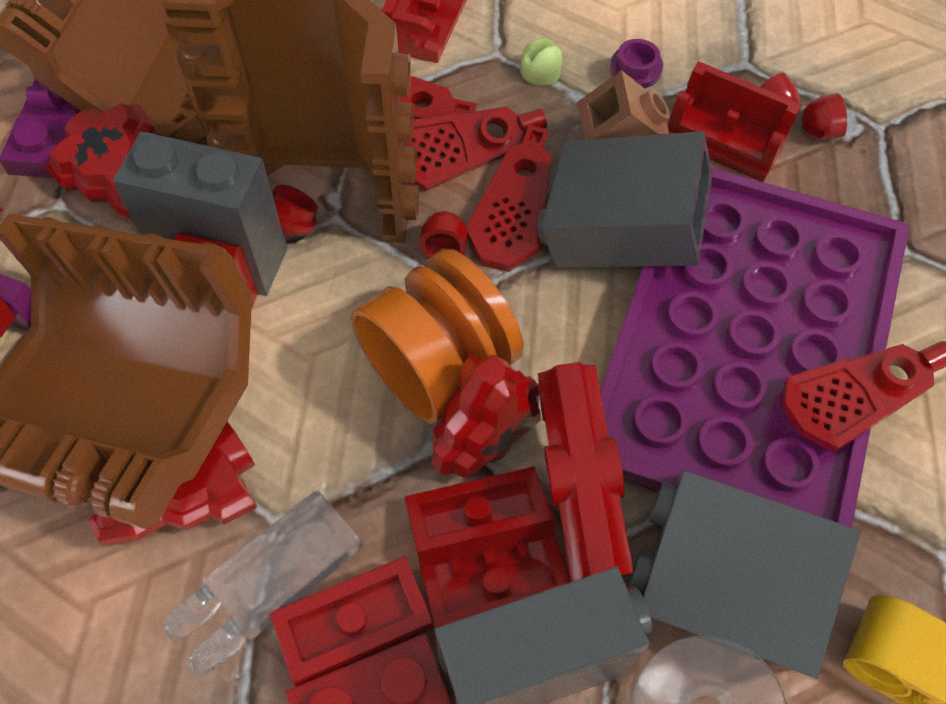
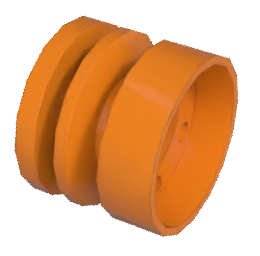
(428, 332)

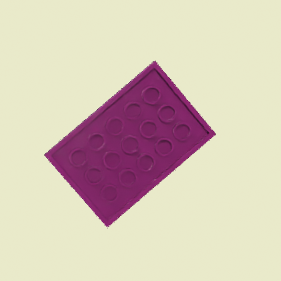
(710, 344)

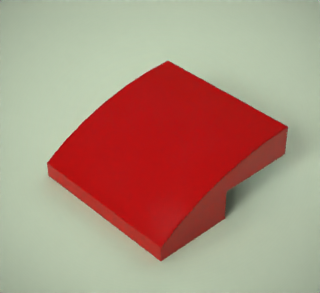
(484, 544)

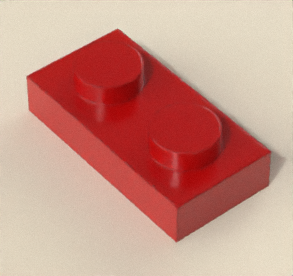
(351, 621)
(393, 676)

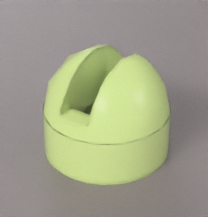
(541, 62)

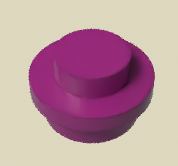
(639, 60)

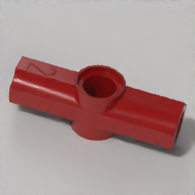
(583, 471)

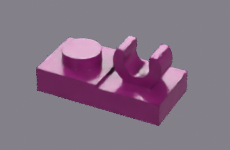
(36, 132)

